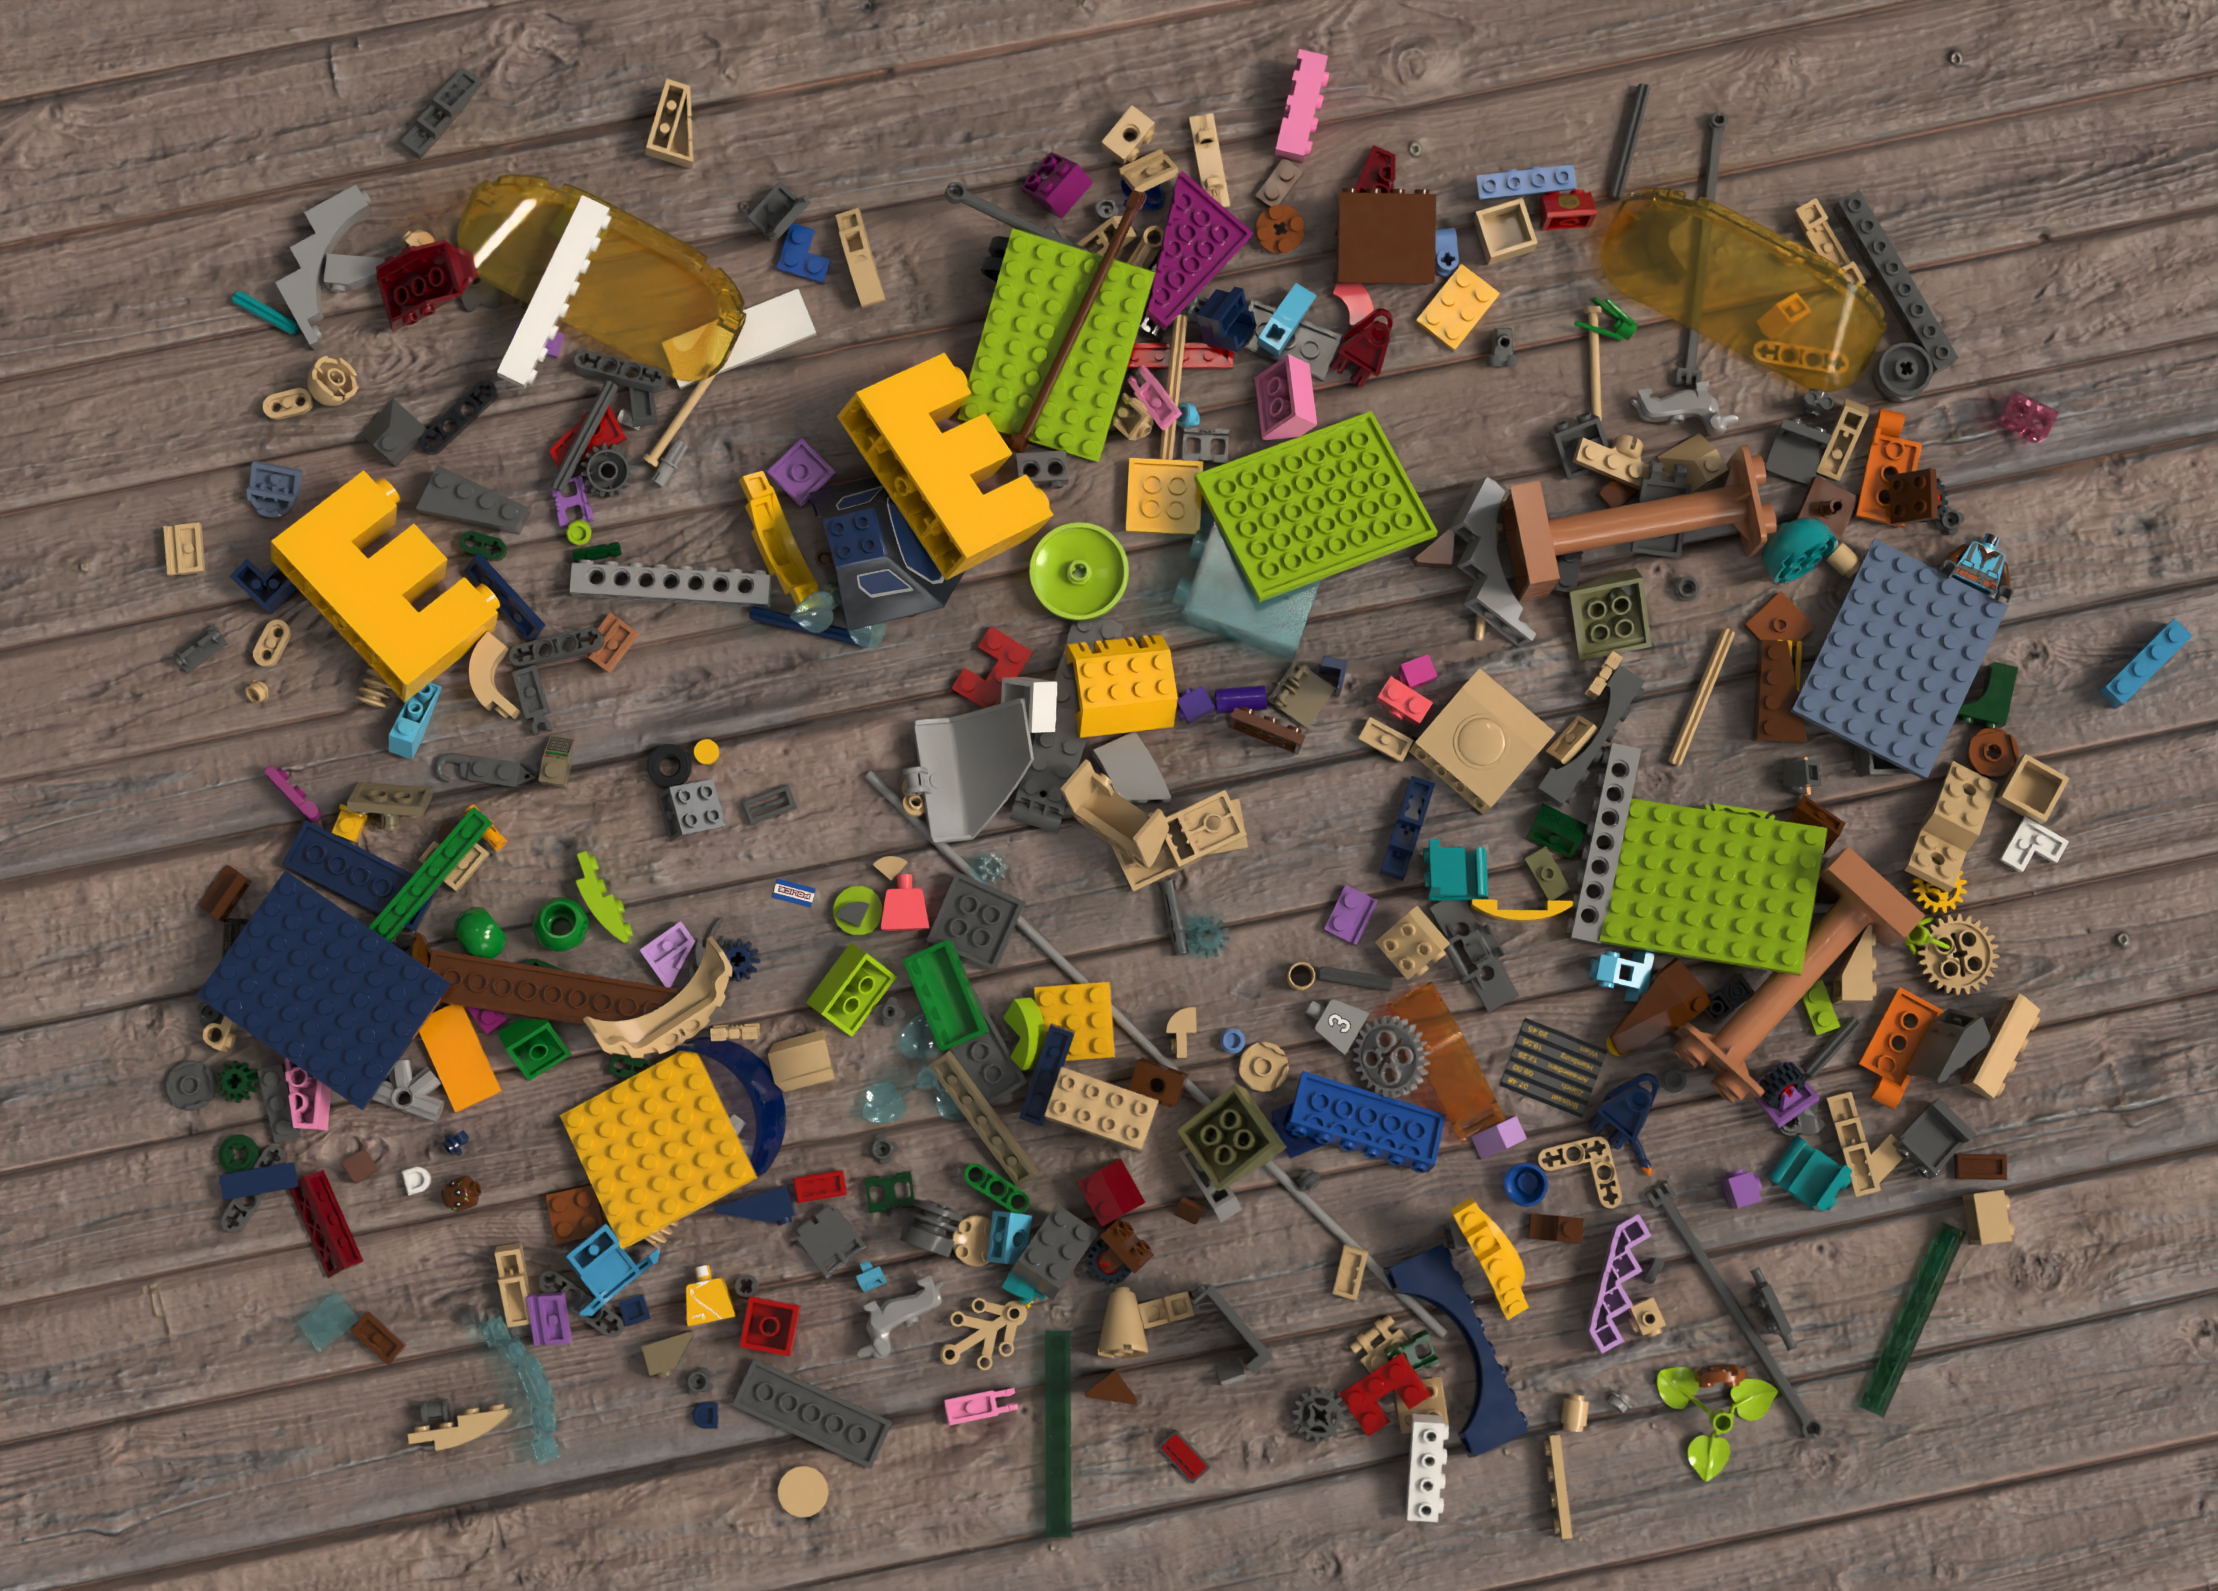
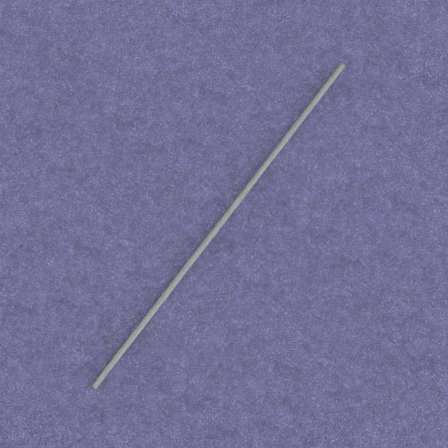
(1127, 1026)

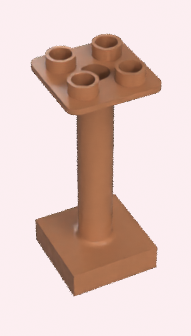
(1537, 541)
(1860, 900)

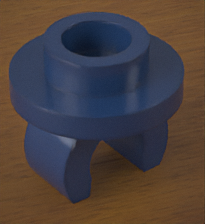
(453, 1144)

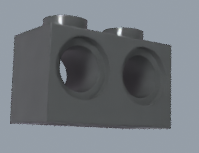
(1042, 462)

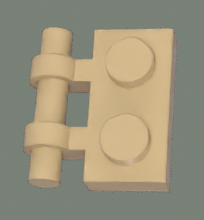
(1375, 1356)

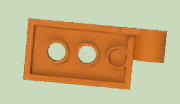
(1885, 452)
(1883, 1058)

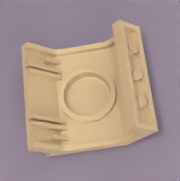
(1481, 741)

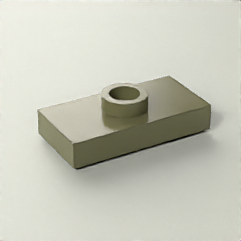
(1547, 874)

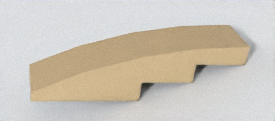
(1853, 1143)

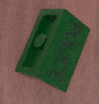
(1557, 831)

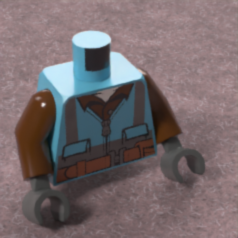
(1980, 567)

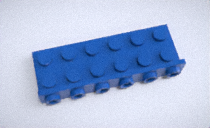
(1366, 1122)

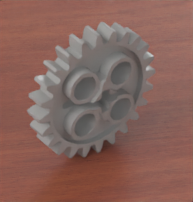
(1375, 1041)

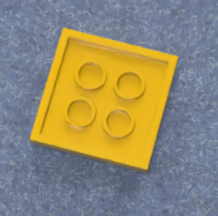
(1163, 497)
(1084, 1010)

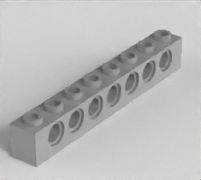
(584, 570)
(1628, 759)

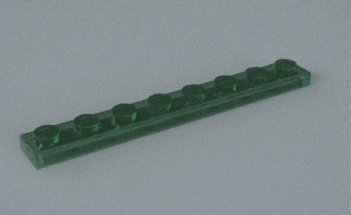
(1912, 1319)
(1058, 1432)

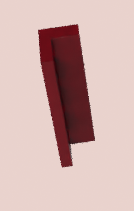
(328, 1221)

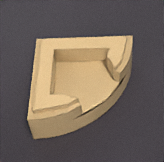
(890, 866)

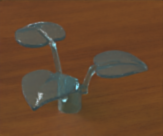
(816, 615)
(884, 1102)

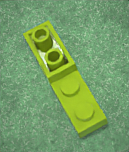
(605, 908)

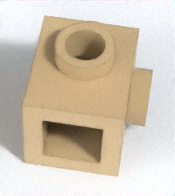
(1646, 1318)

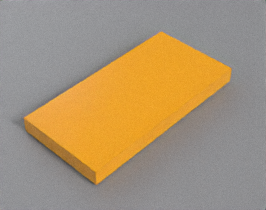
(459, 1057)

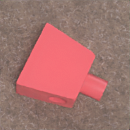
(905, 907)

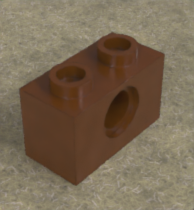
(1173, 1081)

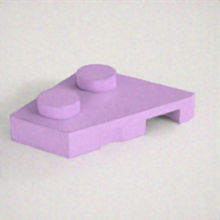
(669, 952)

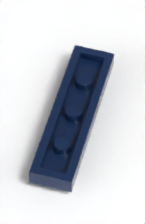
(511, 604)
(1046, 1074)

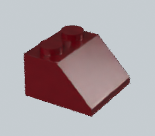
(1111, 1192)

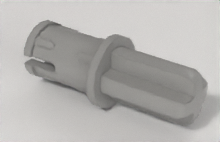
(669, 463)

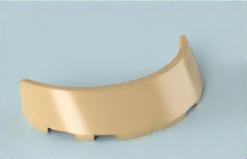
(675, 1020)

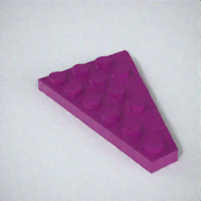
(1194, 249)

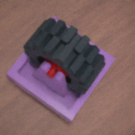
(1785, 1093)

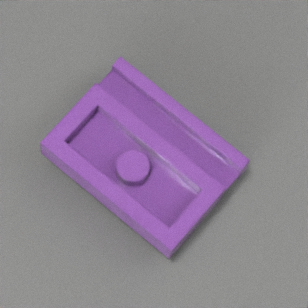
(1350, 915)
(549, 1318)

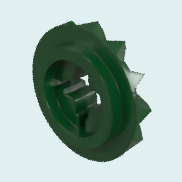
(226, 1154)

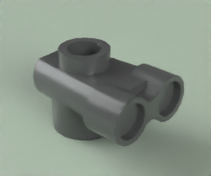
(1501, 354)
(1817, 402)

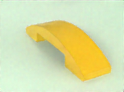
(1489, 908)

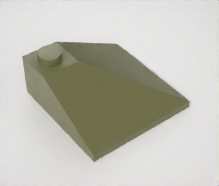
(1610, 615)

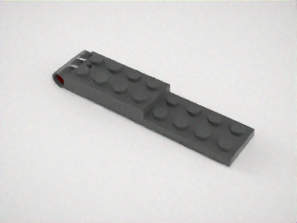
(1059, 752)

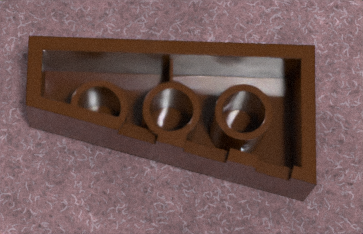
(1776, 695)

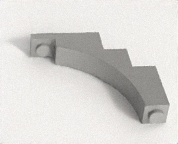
(303, 287)
(1490, 593)

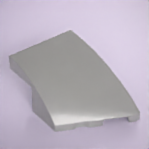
(1132, 770)

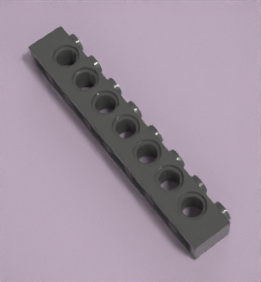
(1894, 280)

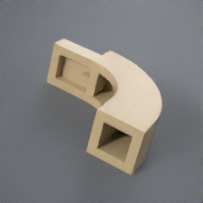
(482, 669)

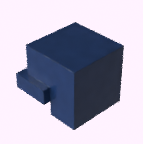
(1225, 320)

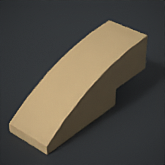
(513, 1283)

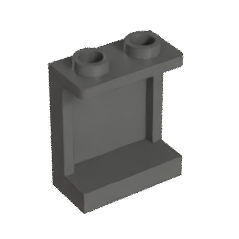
(1933, 1139)

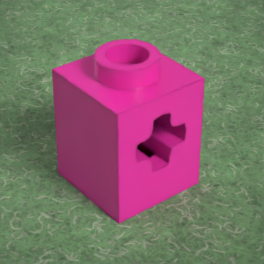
(1417, 672)

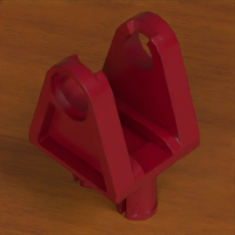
(1365, 346)

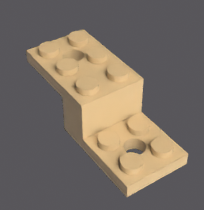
(1951, 827)
(1187, 840)

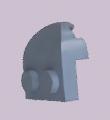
(274, 488)

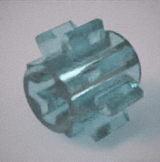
(987, 872)

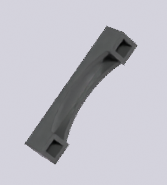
(1621, 690)

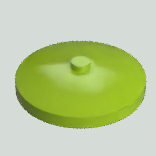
(1079, 571)

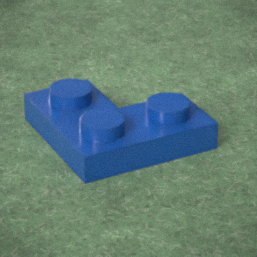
(796, 257)

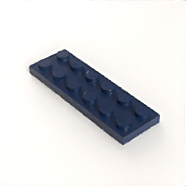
(349, 870)

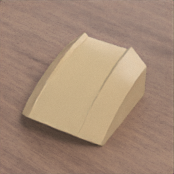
(801, 1062)

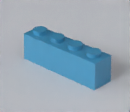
(2145, 663)

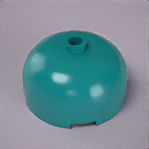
(1797, 548)

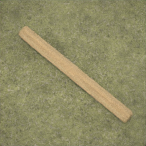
(1173, 382)
(1701, 697)

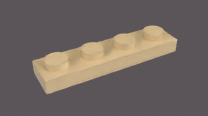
(1559, 1497)

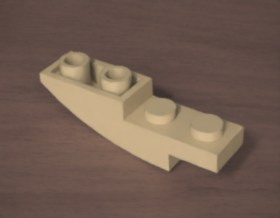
(860, 257)
(470, 1426)

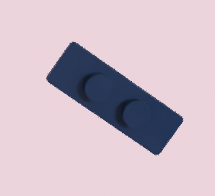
(258, 1181)

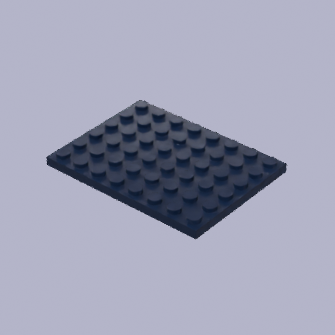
(324, 990)

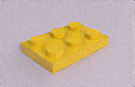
(1457, 307)

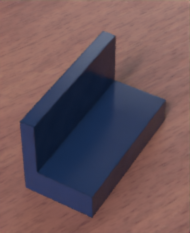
(1334, 667)

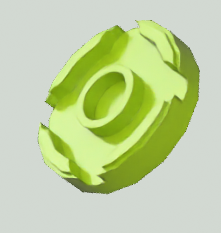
(873, 914)

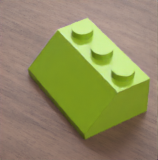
(851, 989)

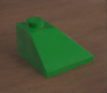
(533, 1046)

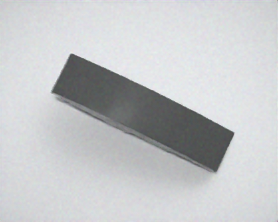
(441, 113)

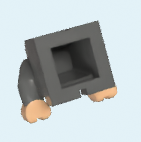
(1801, 775)

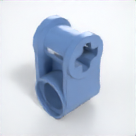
(1446, 250)

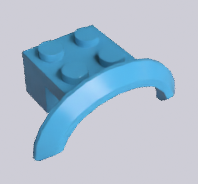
(605, 1266)

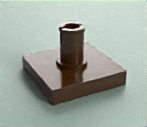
(1828, 504)

